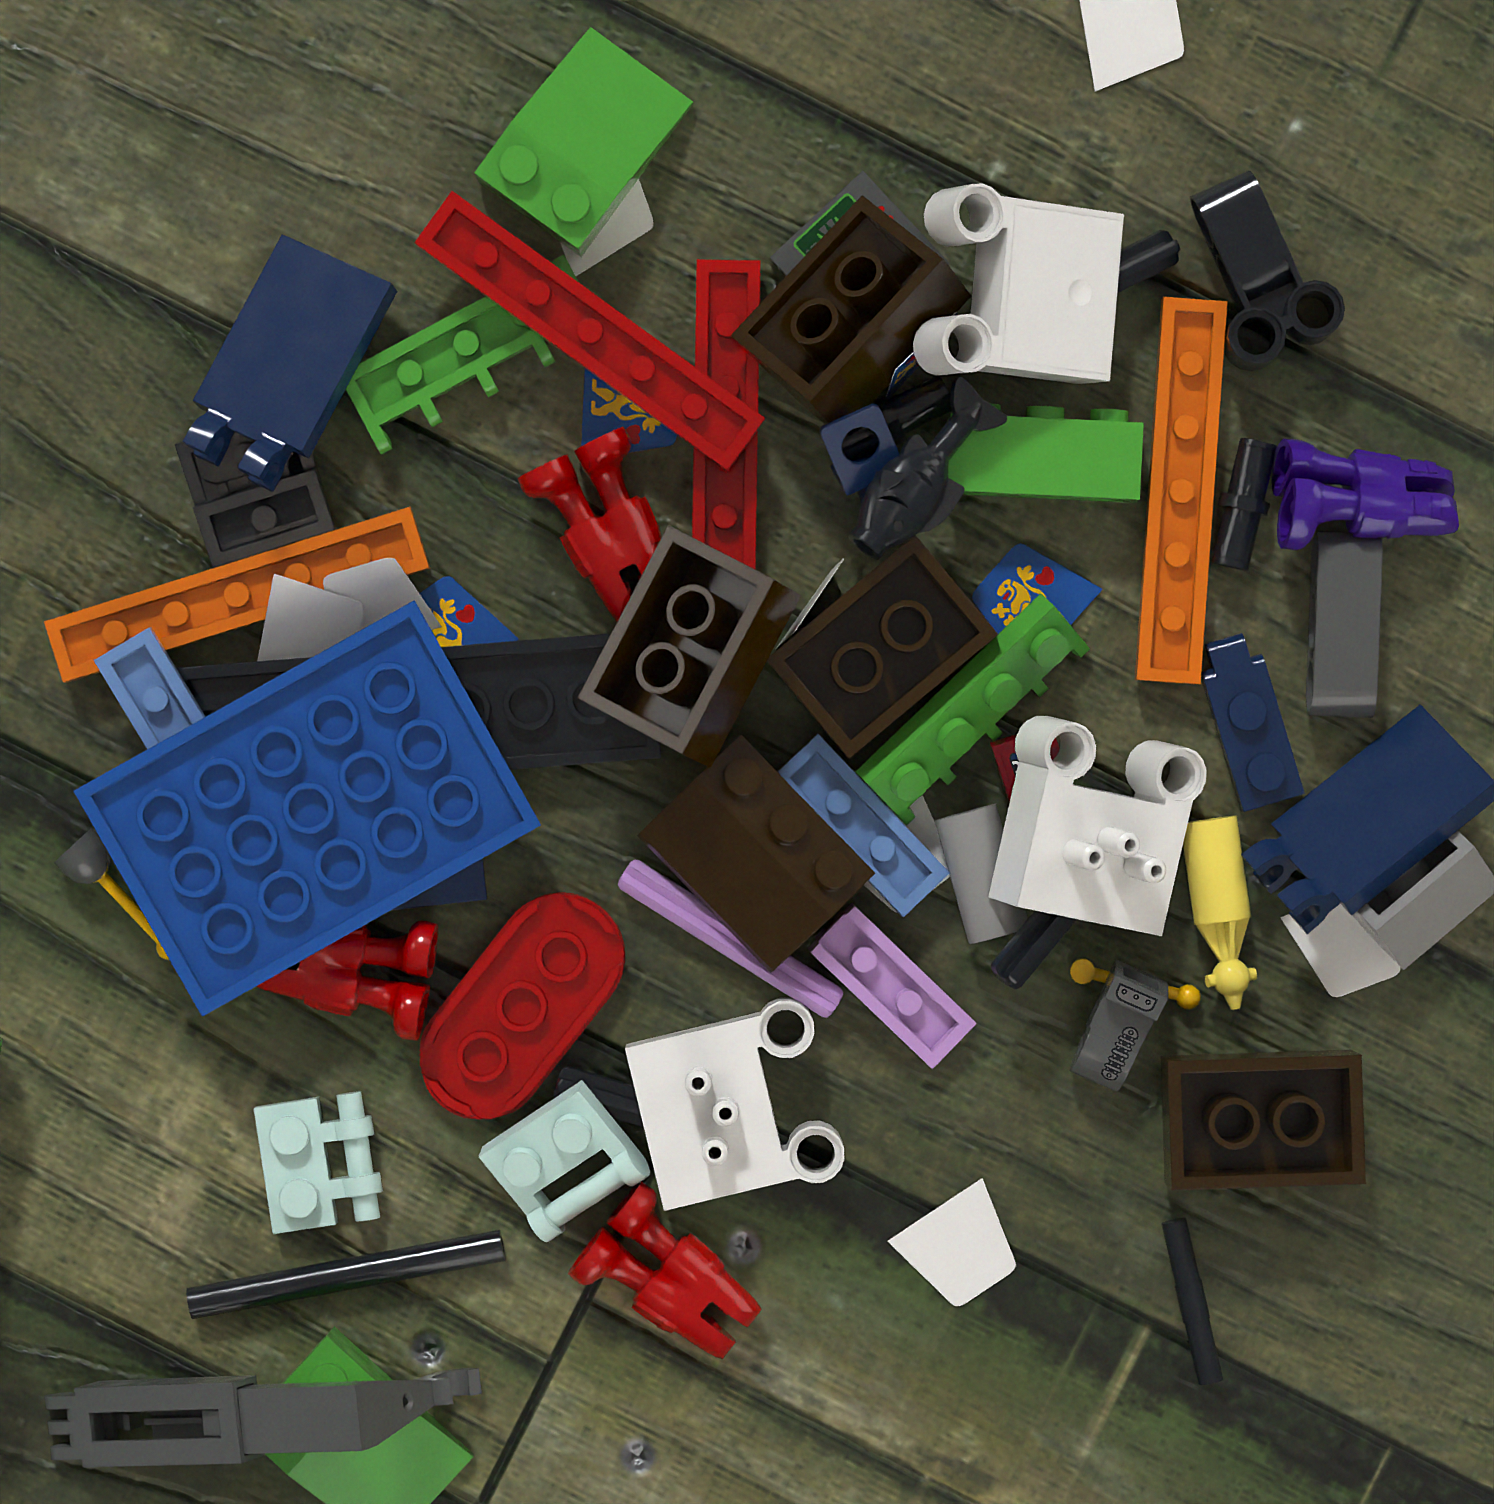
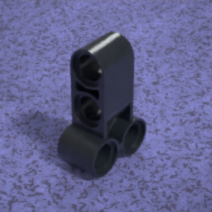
(1258, 270)

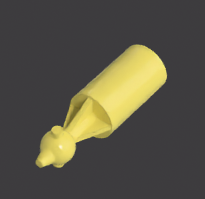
(1220, 900)

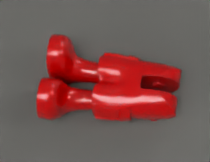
(594, 543)
(335, 984)
(682, 1286)

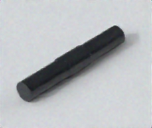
(1192, 1301)

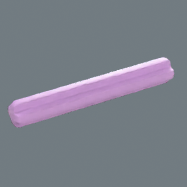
(695, 918)

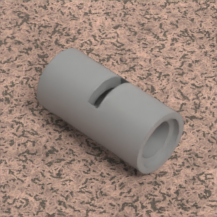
(971, 851)

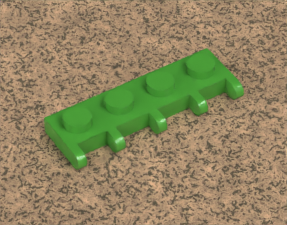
(439, 361)
(970, 706)

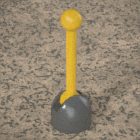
(88, 863)

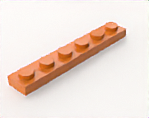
(1181, 490)
(228, 594)

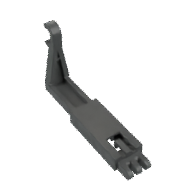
(238, 1419)

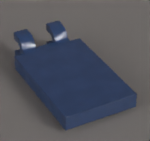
(287, 359)
(1372, 820)

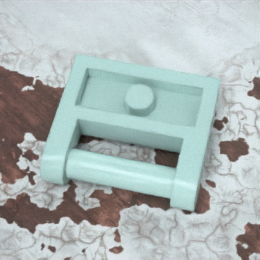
(554, 1143)

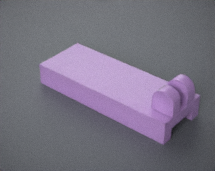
(891, 985)

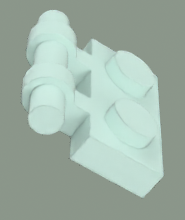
(298, 1165)

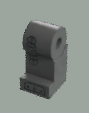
(1119, 1025)

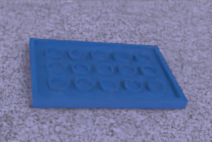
(307, 808)

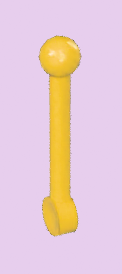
(1083, 972)

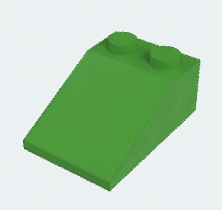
(583, 141)
(402, 1469)

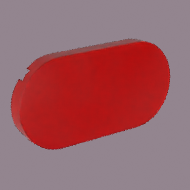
(522, 1006)

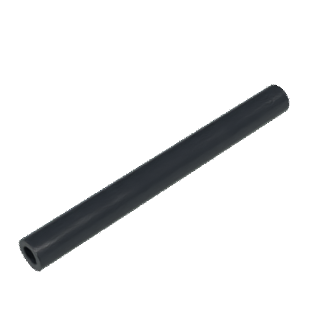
(345, 1274)

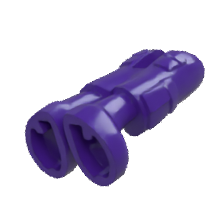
(1376, 497)

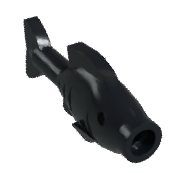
(914, 488)

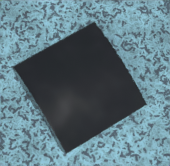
(248, 519)

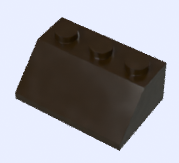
(850, 312)
(756, 854)

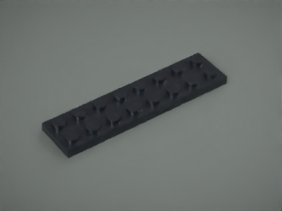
(518, 687)

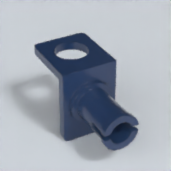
(857, 474)

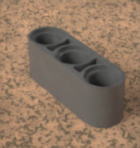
(1344, 625)

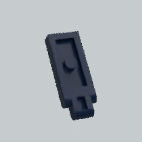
(1249, 725)

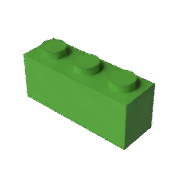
(1054, 457)

